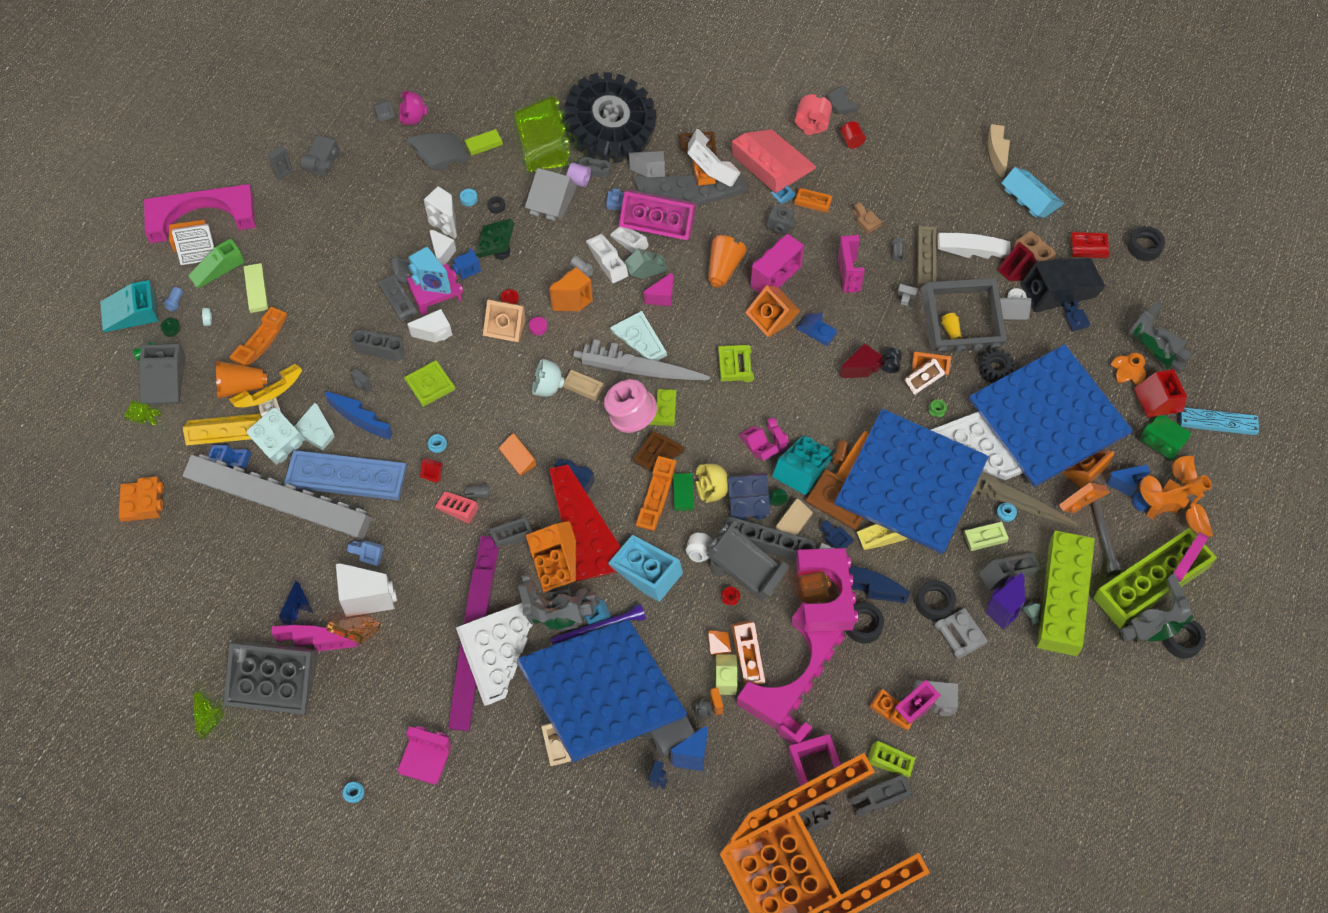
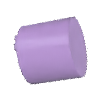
(579, 174)

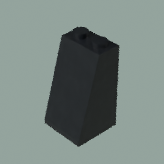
(1061, 281)

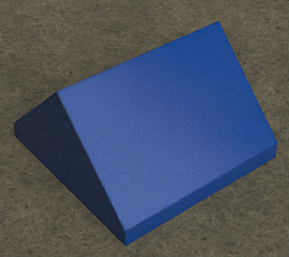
(691, 752)

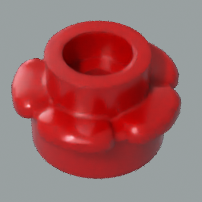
(733, 592)

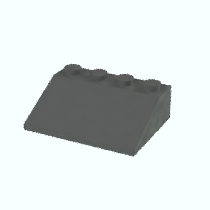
(269, 677)

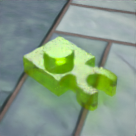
(140, 412)

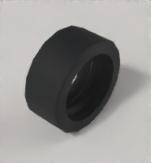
(1149, 233)
(939, 586)
(873, 611)
(1182, 652)

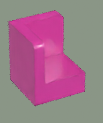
(794, 732)

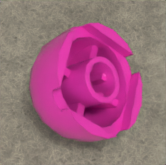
(411, 108)

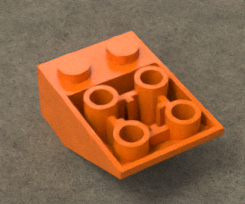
(554, 555)

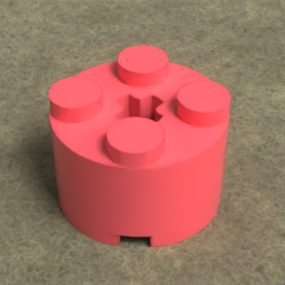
(813, 114)

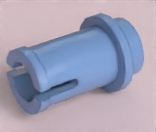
(173, 299)

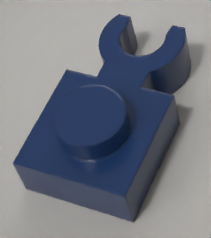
(1075, 318)

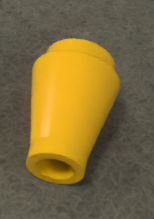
(951, 325)

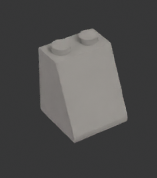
(550, 195)

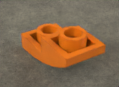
(701, 176)
(885, 706)

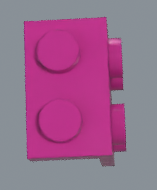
(425, 755)

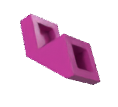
(757, 443)

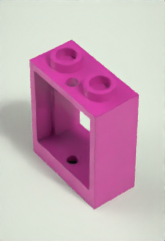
(810, 747)

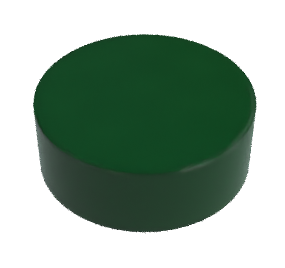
(170, 327)
(778, 497)

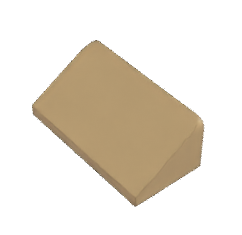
(795, 518)

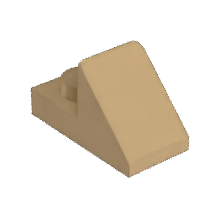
(556, 752)

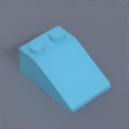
(647, 567)

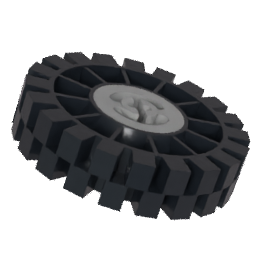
(603, 133)

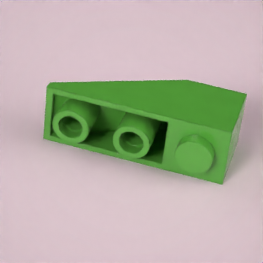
(217, 263)

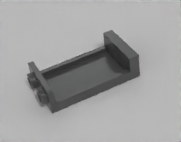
(746, 562)

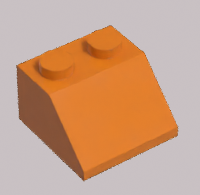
(772, 310)

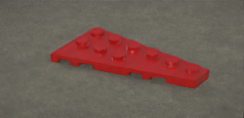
(593, 538)

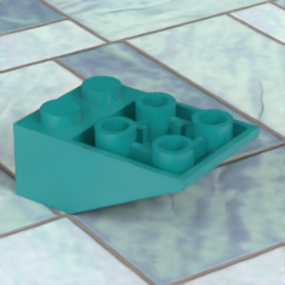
(130, 307)
(803, 464)

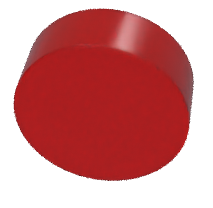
(510, 296)

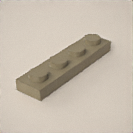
(926, 255)

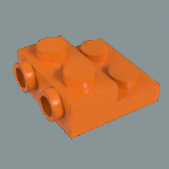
(141, 499)

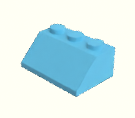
(1031, 193)

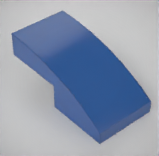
(232, 457)

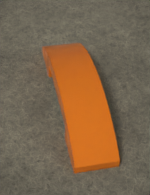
(261, 339)
(657, 494)

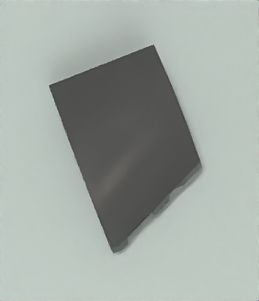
(439, 149)
(670, 735)

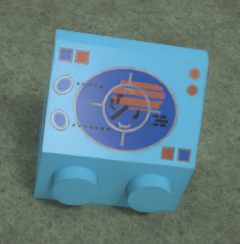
(428, 272)

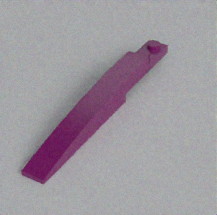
(477, 607)

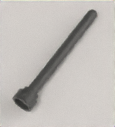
(1113, 566)

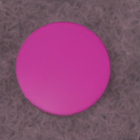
(538, 326)

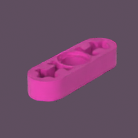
(1190, 556)

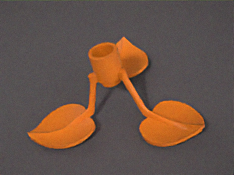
(1183, 470)

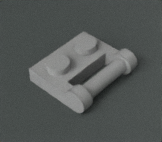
(965, 629)

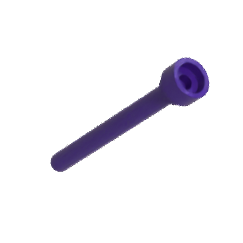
(636, 613)

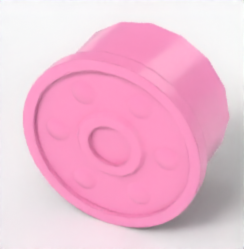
(630, 406)

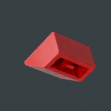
(1161, 394)

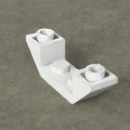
(709, 162)

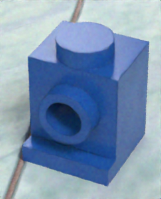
(466, 265)

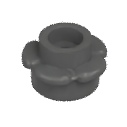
(703, 709)

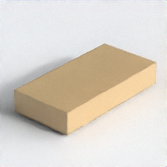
(583, 385)

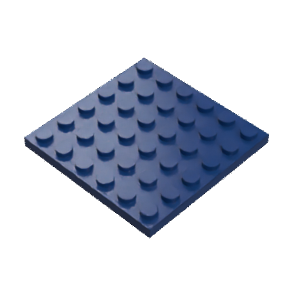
(1050, 415)
(912, 481)
(601, 689)

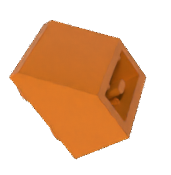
(571, 292)

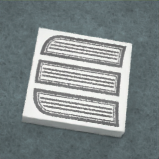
(193, 243)

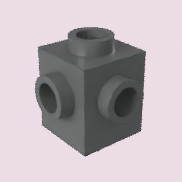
(781, 220)

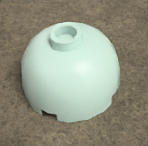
(547, 379)

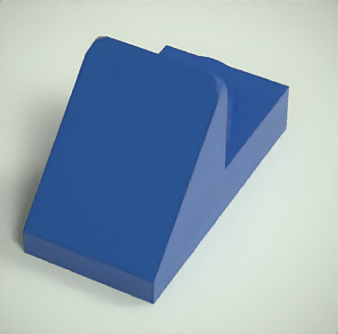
(815, 328)
(1126, 479)

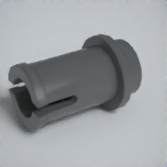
(898, 250)
(477, 491)

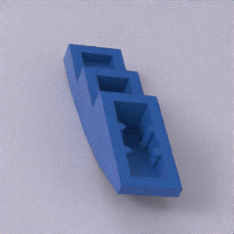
(354, 412)

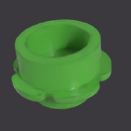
(939, 404)

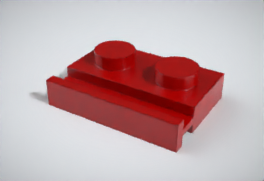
(1089, 245)

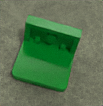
(1165, 436)

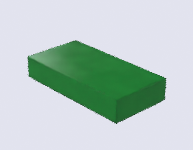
(683, 492)

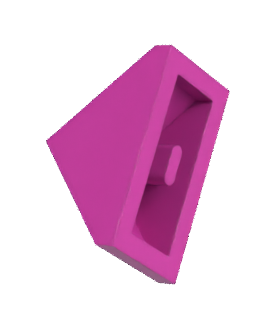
(660, 292)
(918, 702)

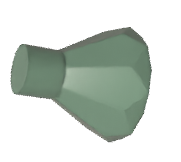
(1032, 610)

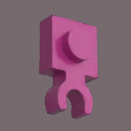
(779, 438)

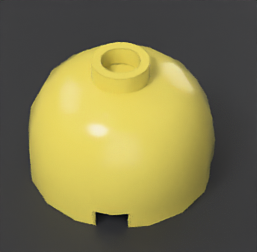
(712, 482)

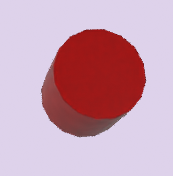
(853, 134)

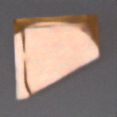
(355, 629)

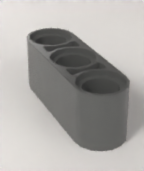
(386, 343)

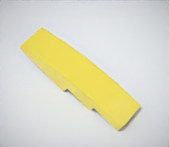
(878, 536)

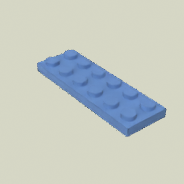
(346, 475)

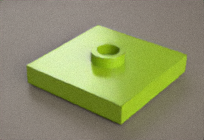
(429, 383)

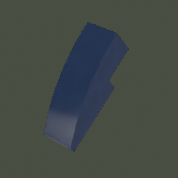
(878, 586)

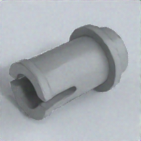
(586, 268)

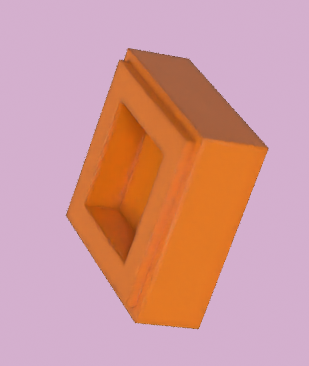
(716, 701)

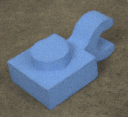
(368, 551)

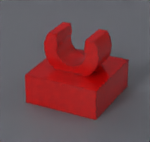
(431, 470)

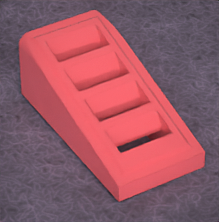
(472, 507)

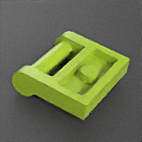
(729, 363)

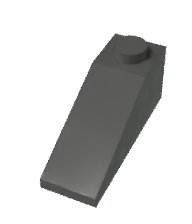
(1000, 570)

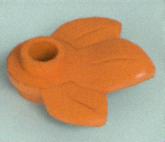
(1128, 370)

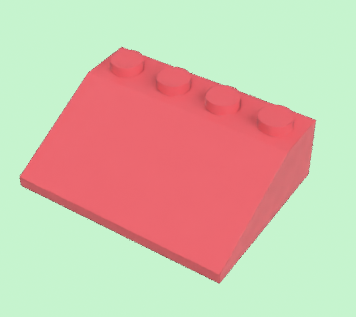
(771, 158)

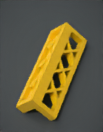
(219, 429)

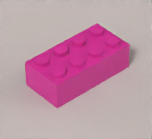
(657, 214)

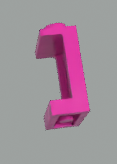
(847, 254)
(427, 298)

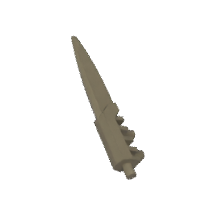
(998, 491)

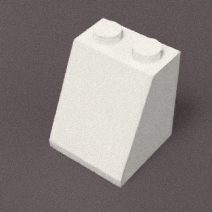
(364, 590)

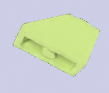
(726, 674)

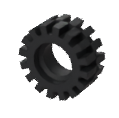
(996, 357)

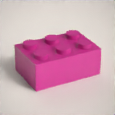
(777, 264)

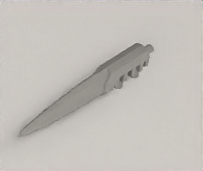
(631, 364)

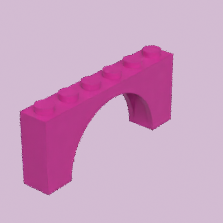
(165, 210)
(776, 704)

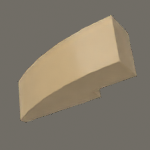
(998, 148)

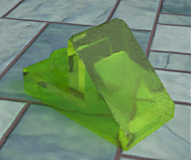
(204, 717)

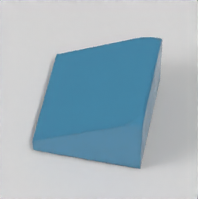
(784, 195)
(601, 613)

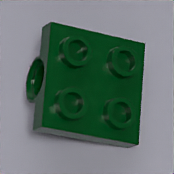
(495, 238)

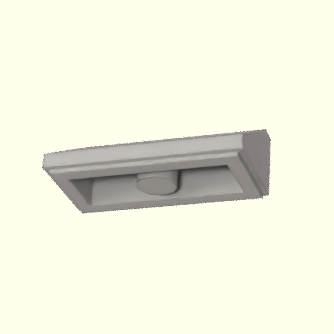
(1016, 308)

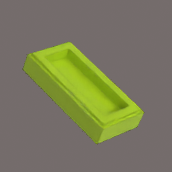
(483, 142)

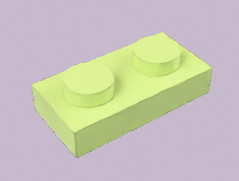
(985, 536)

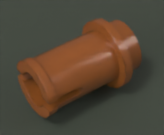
(841, 452)

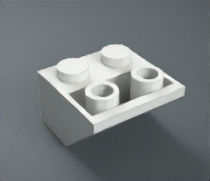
(441, 211)

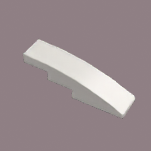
(973, 244)

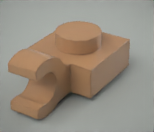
(866, 220)

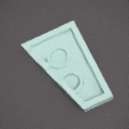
(640, 337)

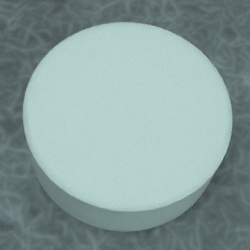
(207, 316)

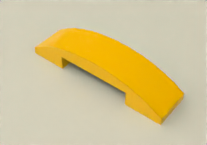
(288, 377)

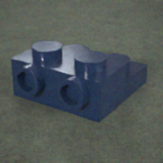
(748, 496)

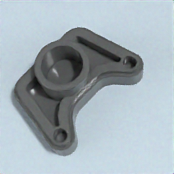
(839, 101)

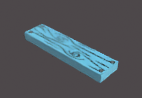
(1219, 421)

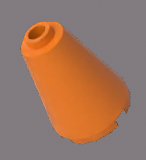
(724, 259)
(236, 378)

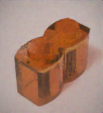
(813, 587)

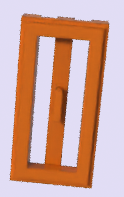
(813, 202)

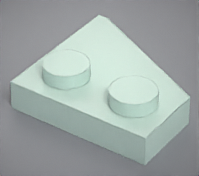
(315, 428)

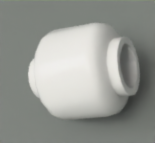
(698, 547)

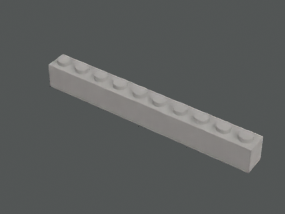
(277, 497)

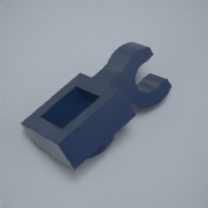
(836, 538)
(658, 776)

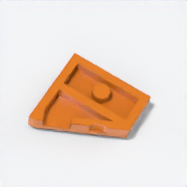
(1083, 497)

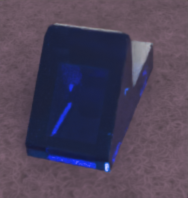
(295, 601)

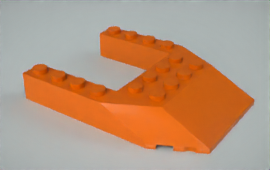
(780, 865)

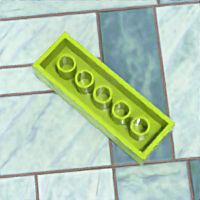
(1147, 580)
(1065, 593)

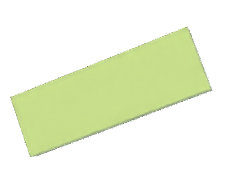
(256, 288)

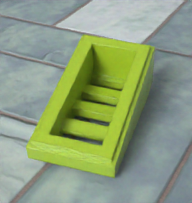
(892, 752)

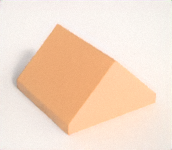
(504, 320)

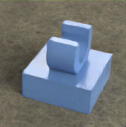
(615, 199)

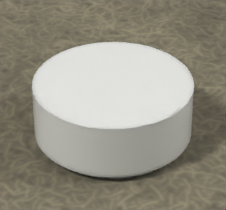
(1016, 293)

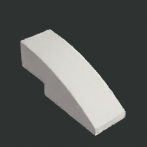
(607, 258)

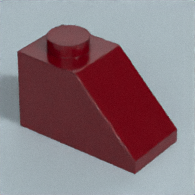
(862, 363)

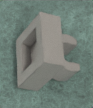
(907, 293)

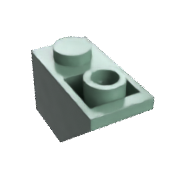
(645, 264)

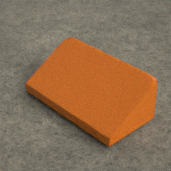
(920, 358)
(517, 455)

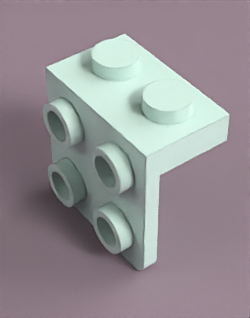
(275, 436)

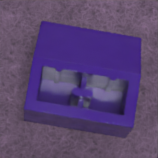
(1007, 602)

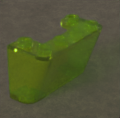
(542, 135)

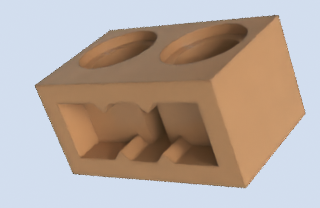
(1040, 249)

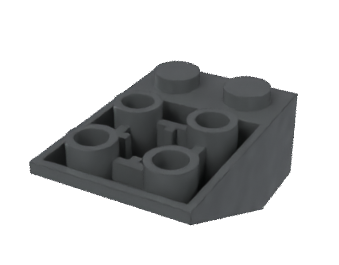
(161, 373)

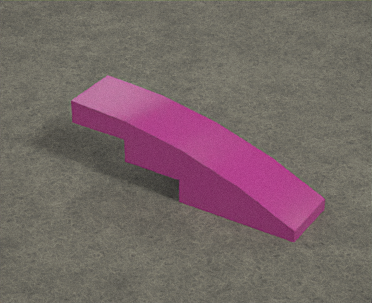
(312, 635)

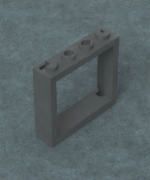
(963, 286)

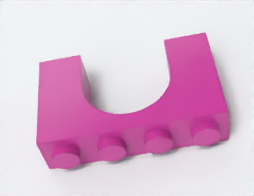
(837, 614)

